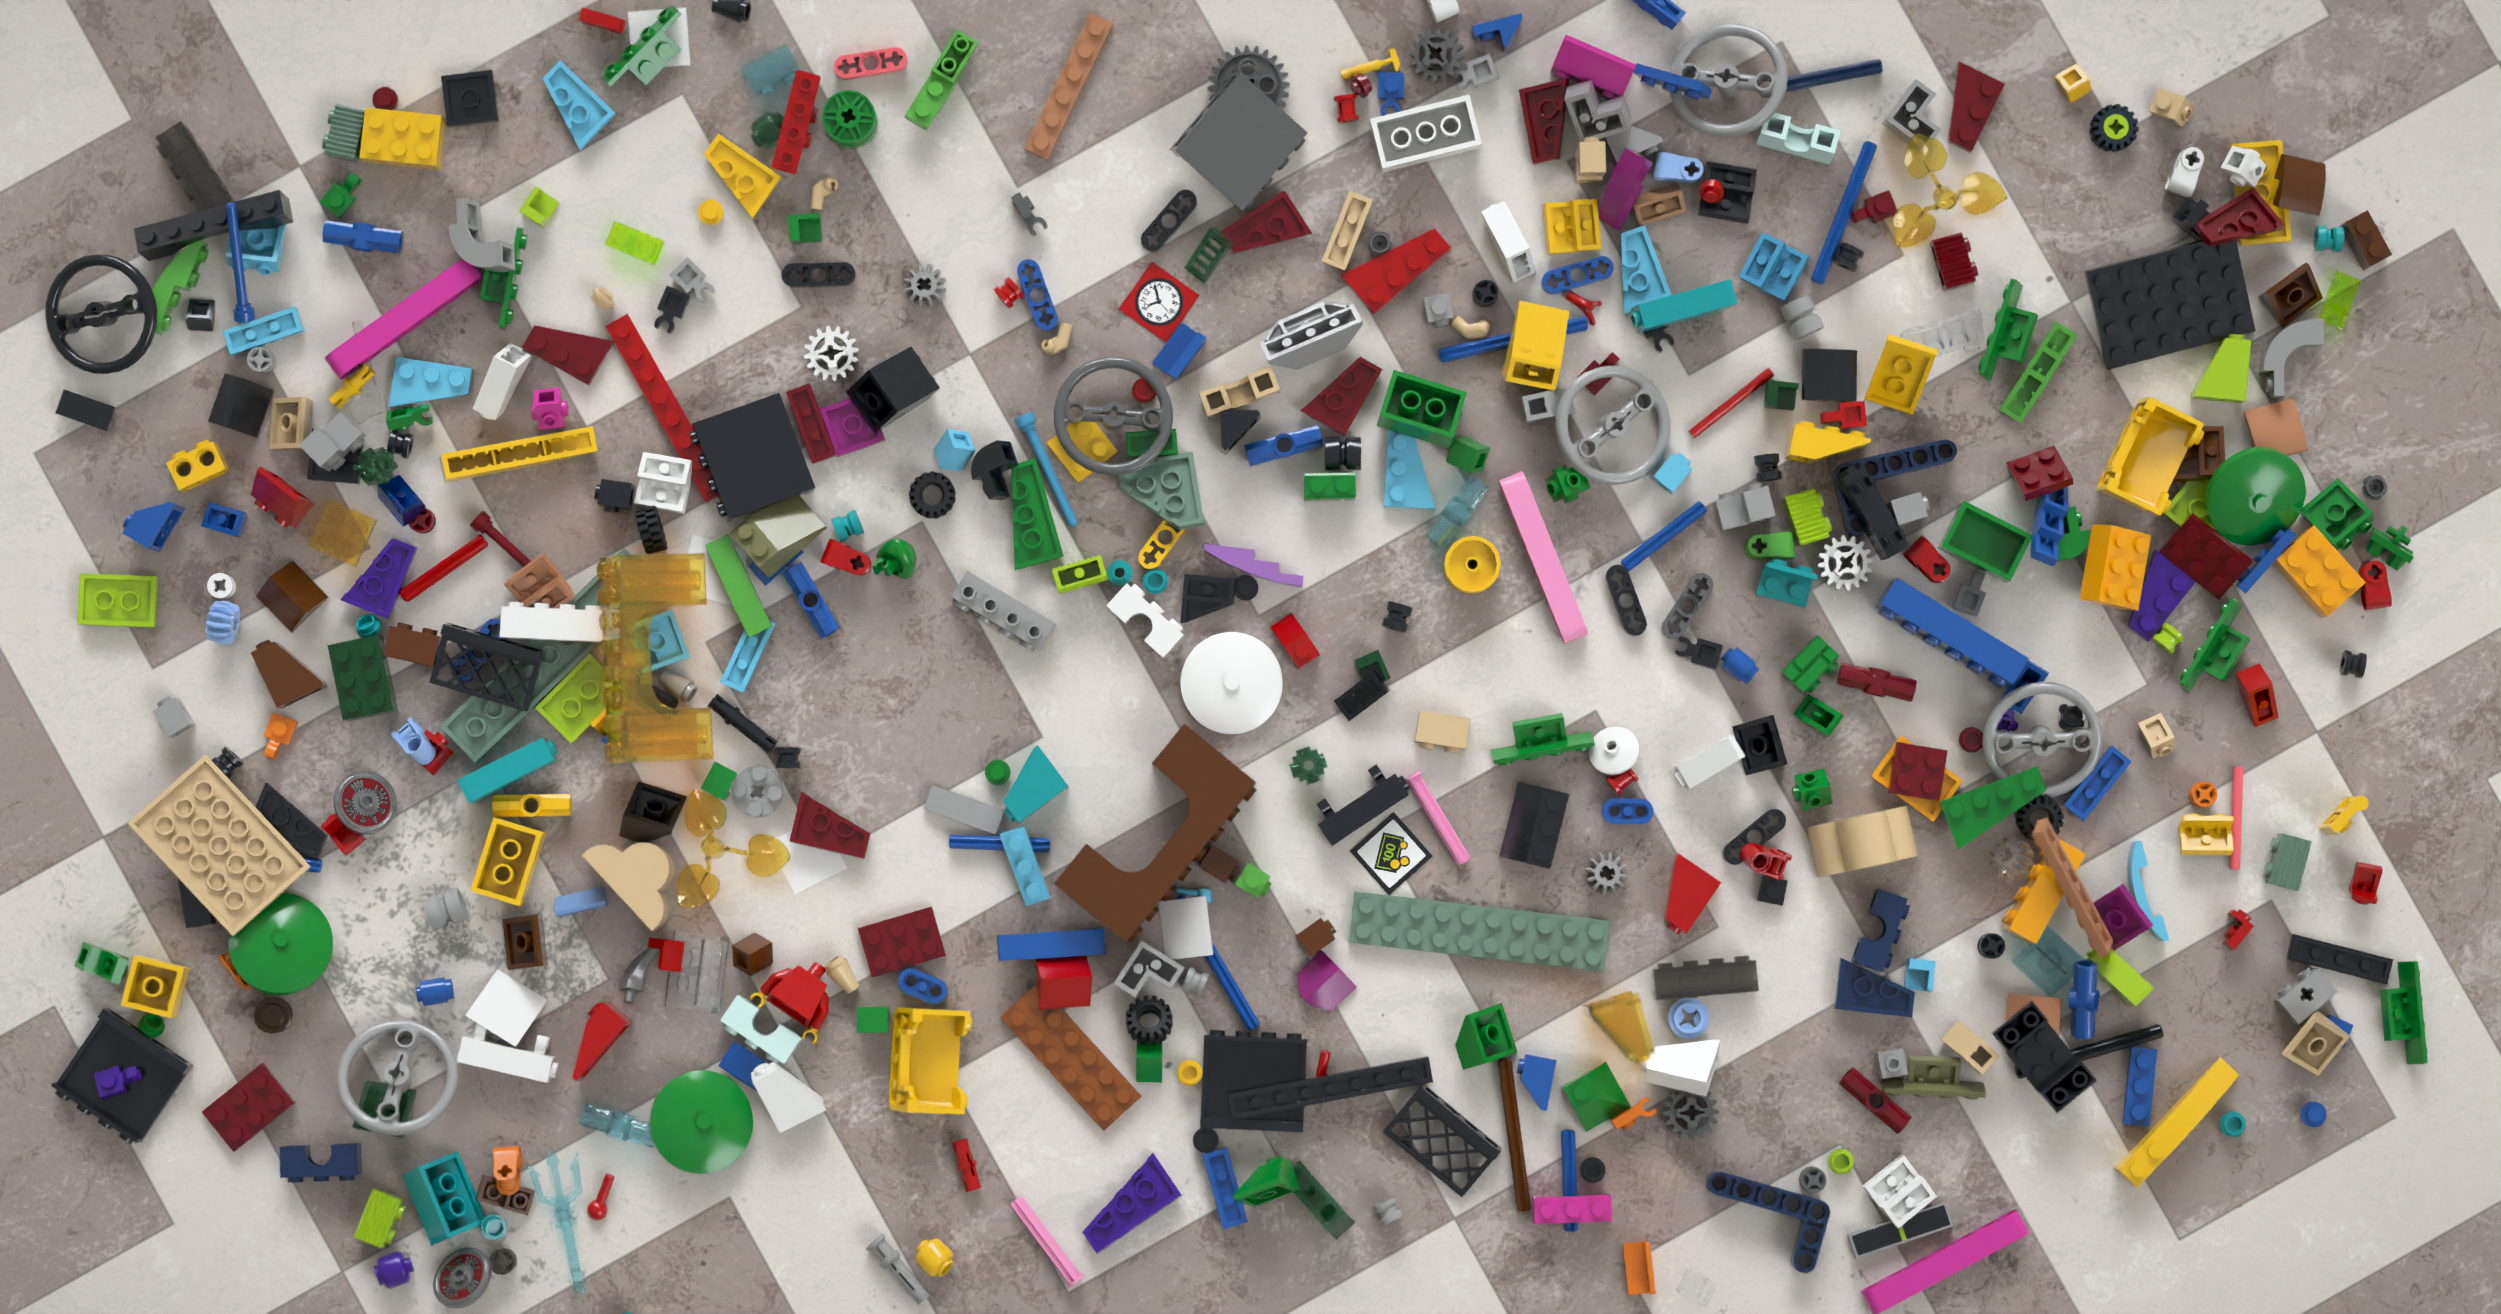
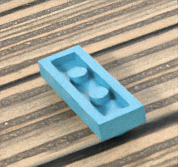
(263, 331)
(746, 659)
(1025, 865)

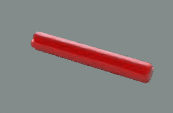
(443, 568)

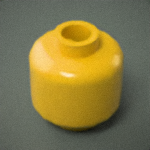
(934, 1257)

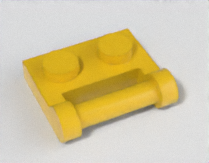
(2340, 818)

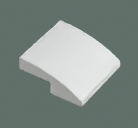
(663, 482)
(1899, 1191)

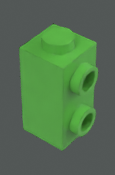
(1253, 881)

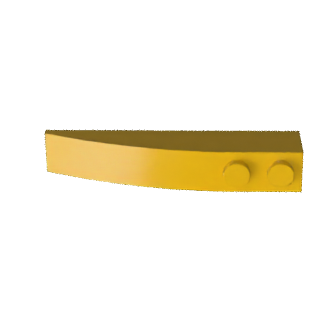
(517, 454)
(2176, 1123)

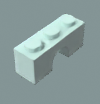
(1813, 143)
(741, 1019)

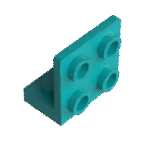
(1785, 583)

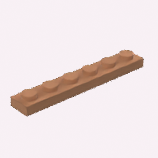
(1069, 86)
(2072, 886)

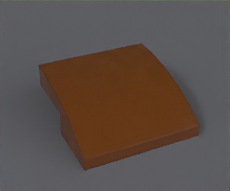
(2300, 184)
(2203, 459)

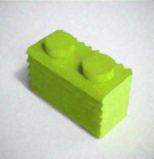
(1807, 517)
(1079, 574)
(380, 1218)

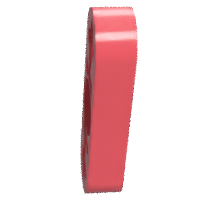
(888, 54)

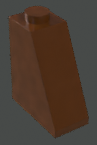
(285, 674)

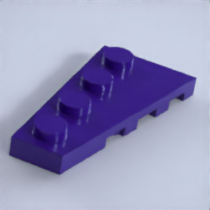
(1136, 1202)

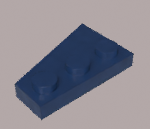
(1871, 993)

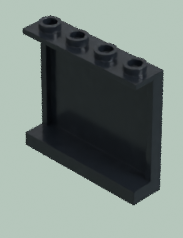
(751, 457)
(122, 1044)
(1246, 1064)

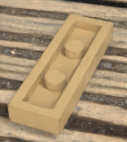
(1347, 231)

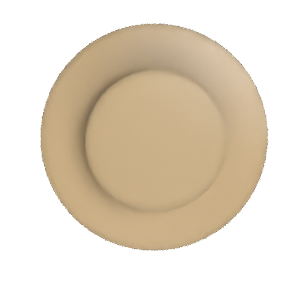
(602, 298)

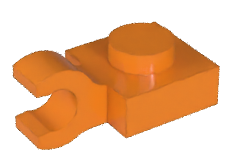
(279, 730)
(1626, 1118)

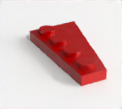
(1391, 272)

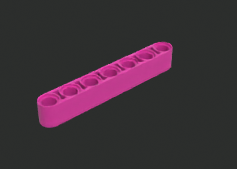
(403, 318)
(1945, 1262)

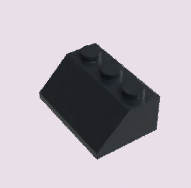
(1534, 825)

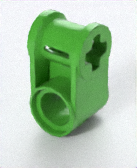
(1775, 546)

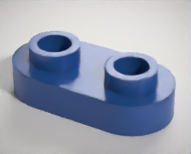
(1627, 811)
(923, 985)

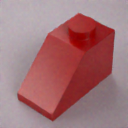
(1295, 641)
(2257, 694)

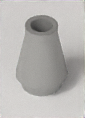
(679, 686)

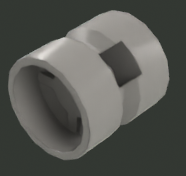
(1801, 316)
(445, 909)

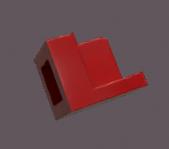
(670, 953)

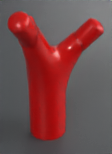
(1585, 305)

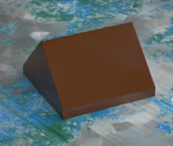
(2292, 295)
(291, 595)
(525, 942)

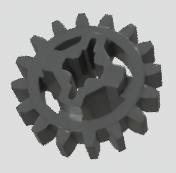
(1430, 62)
(1691, 1124)

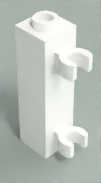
(508, 1059)

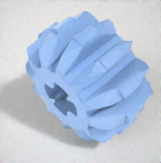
(223, 622)

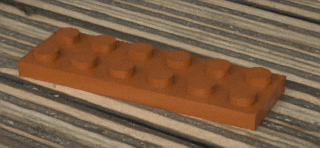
(1072, 1059)

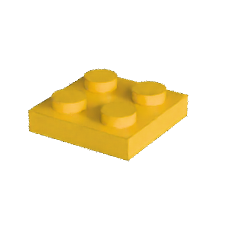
(1090, 441)

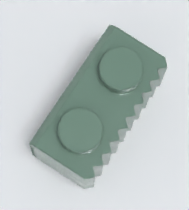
(344, 133)
(2287, 861)

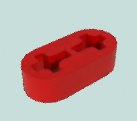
(601, 20)

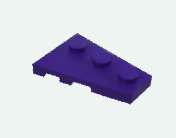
(382, 581)
(2161, 593)

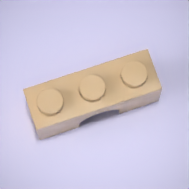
(1590, 161)
(1239, 393)

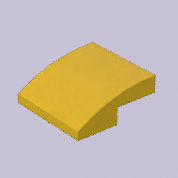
(1571, 226)

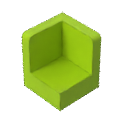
(539, 207)

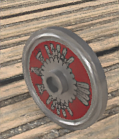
(365, 802)
(462, 1278)

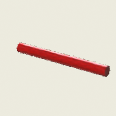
(1731, 403)

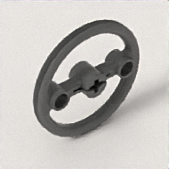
(1164, 415)

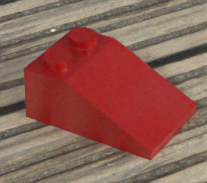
(280, 498)
(600, 1033)

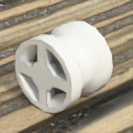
(225, 589)

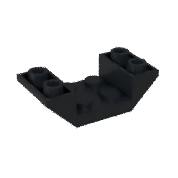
(2043, 1057)

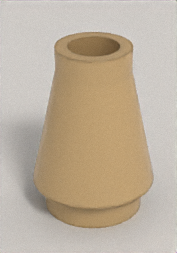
(841, 973)

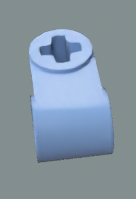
(1671, 168)
(414, 742)

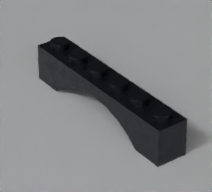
(171, 235)

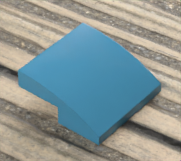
(1774, 267)

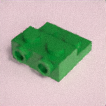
(2338, 515)

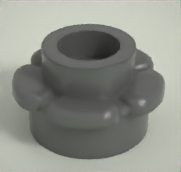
(1377, 237)
(2380, 484)

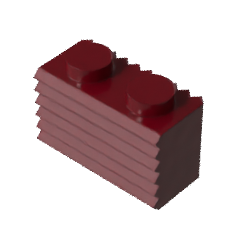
(1953, 261)

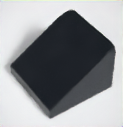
(200, 315)

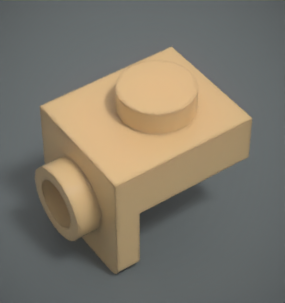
(2171, 107)

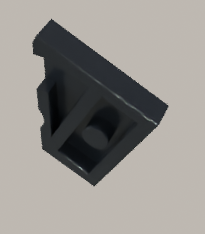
(1205, 595)

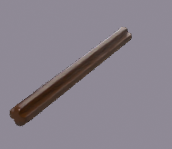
(1514, 1135)

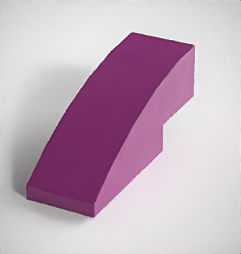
(1623, 188)

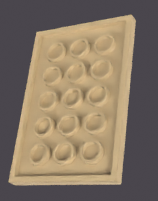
(219, 845)

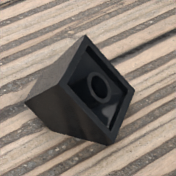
(651, 813)

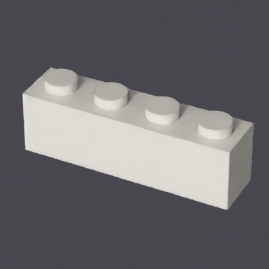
(550, 623)

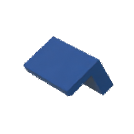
(1179, 351)

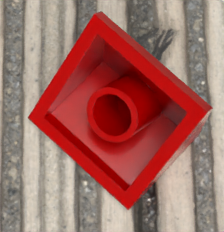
(1063, 982)

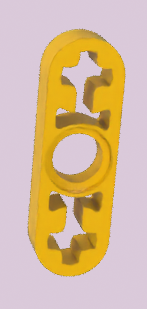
(1158, 556)

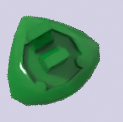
(896, 558)

